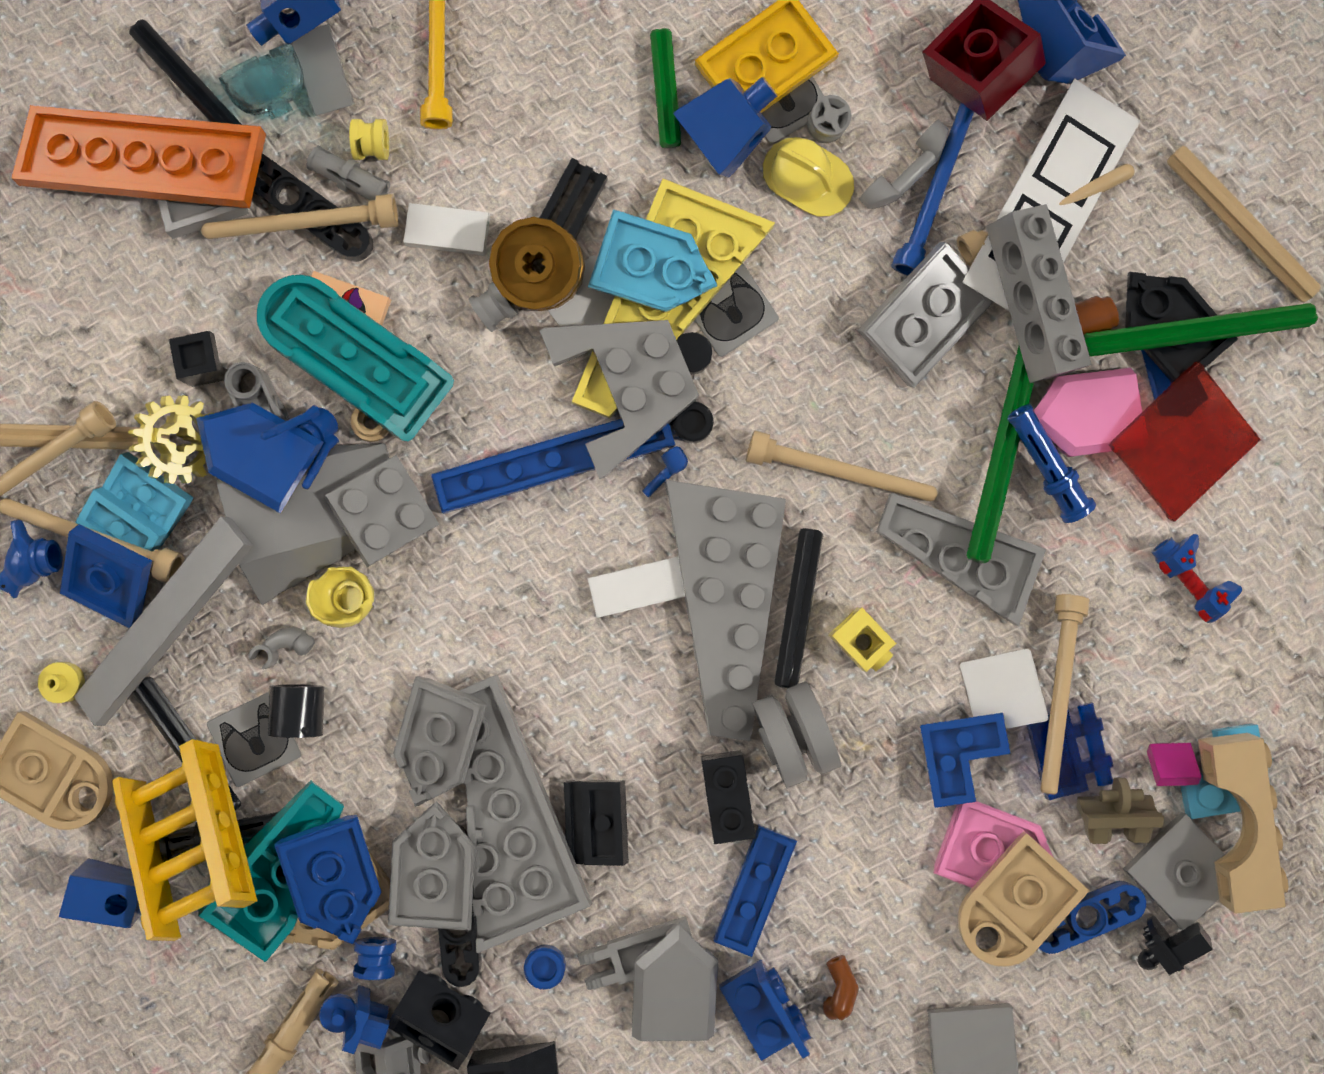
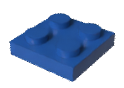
(105, 576)

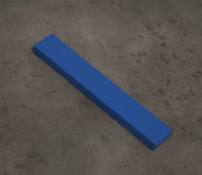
(530, 467)

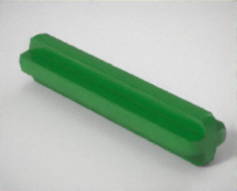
(665, 87)

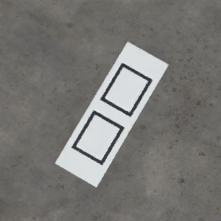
(1075, 149)

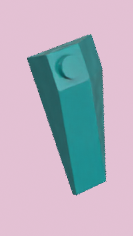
(273, 917)

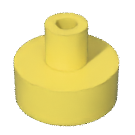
(60, 682)

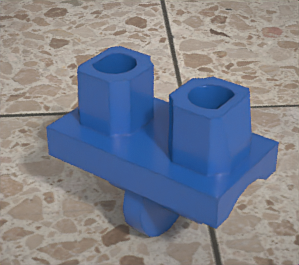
(359, 1020)

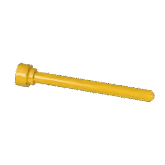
(436, 111)

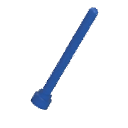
(913, 252)

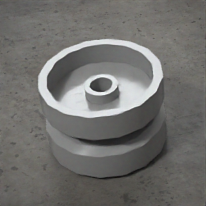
(797, 734)

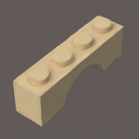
(1251, 872)

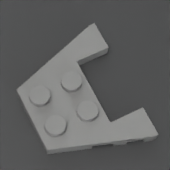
(643, 376)

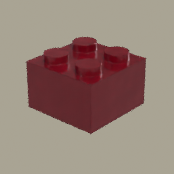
(984, 57)

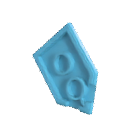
(649, 264)

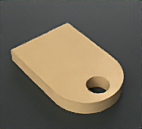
(47, 770)
(1020, 897)

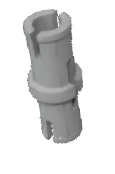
(346, 174)

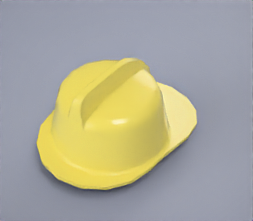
(808, 176)

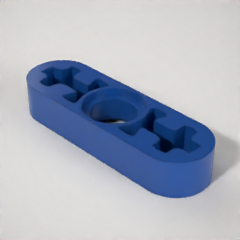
(1119, 918)

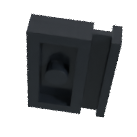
(596, 821)

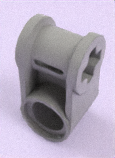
(262, 394)

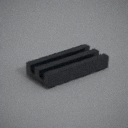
(586, 173)

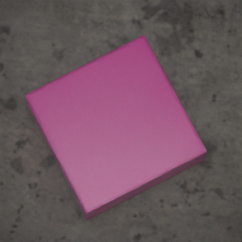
(1173, 764)

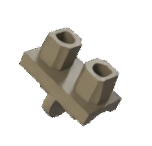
(1119, 809)

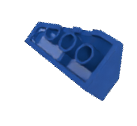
(1070, 39)

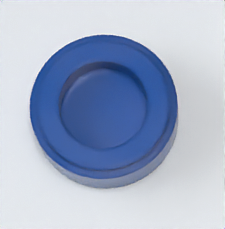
(544, 967)

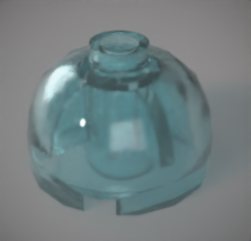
(265, 82)

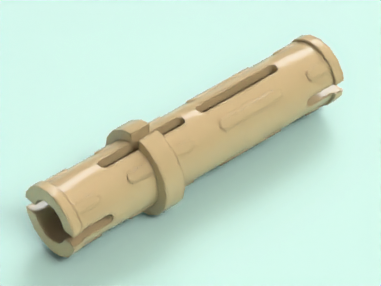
(281, 1044)

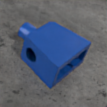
(293, 25)
(728, 122)
(96, 893)

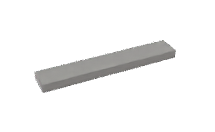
(163, 621)

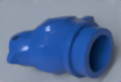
(28, 560)

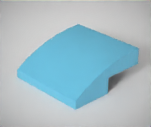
(135, 505)

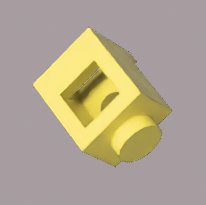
(859, 623)

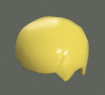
(340, 597)

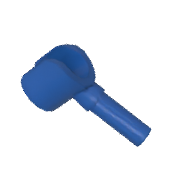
(675, 462)

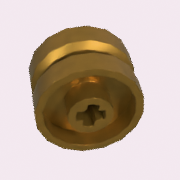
(513, 260)

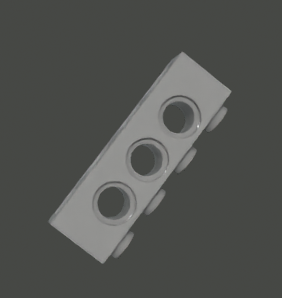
(1038, 293)

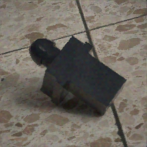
(1174, 950)

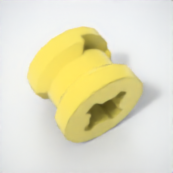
(369, 139)

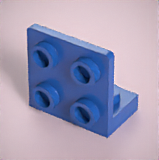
(762, 1010)

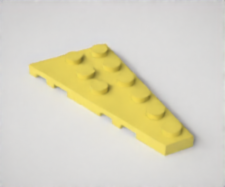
(724, 240)

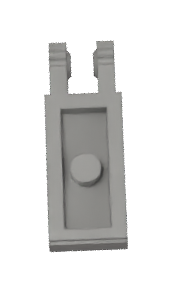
(623, 954)

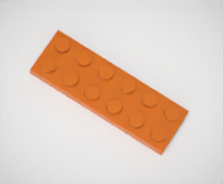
(139, 156)

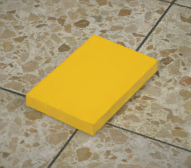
(776, 45)

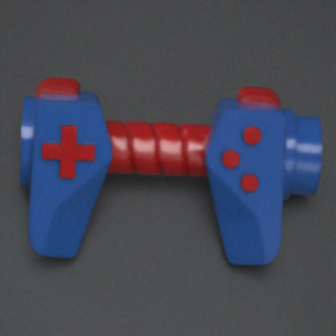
(1178, 560)

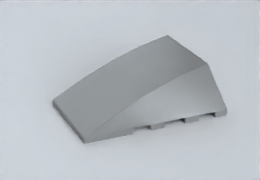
(306, 532)

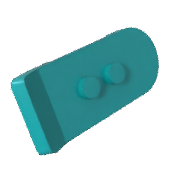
(352, 354)

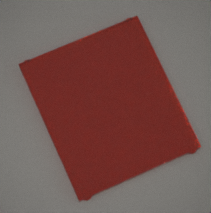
(1184, 441)

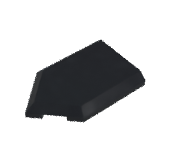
(1169, 300)

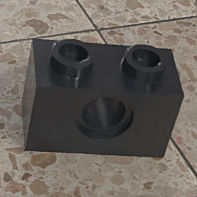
(728, 797)
(445, 1041)

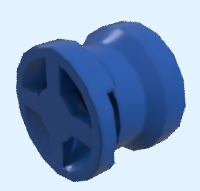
(374, 958)

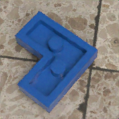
(952, 745)

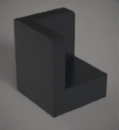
(196, 359)

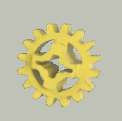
(171, 455)

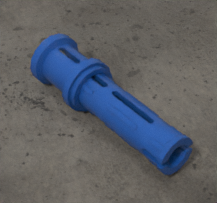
(1059, 479)

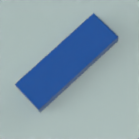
(754, 890)

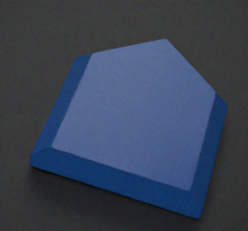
(255, 466)
(330, 876)

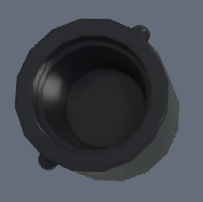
(296, 711)

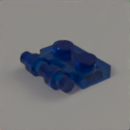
(1073, 769)

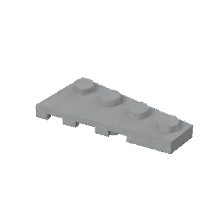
(942, 545)

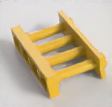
(219, 845)

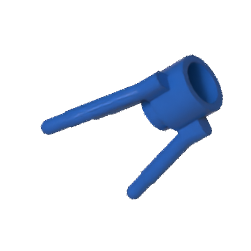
(317, 423)

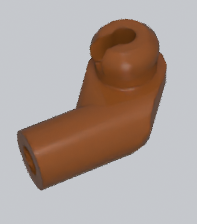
(846, 990)

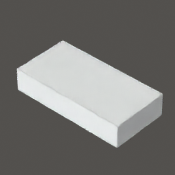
(446, 229)

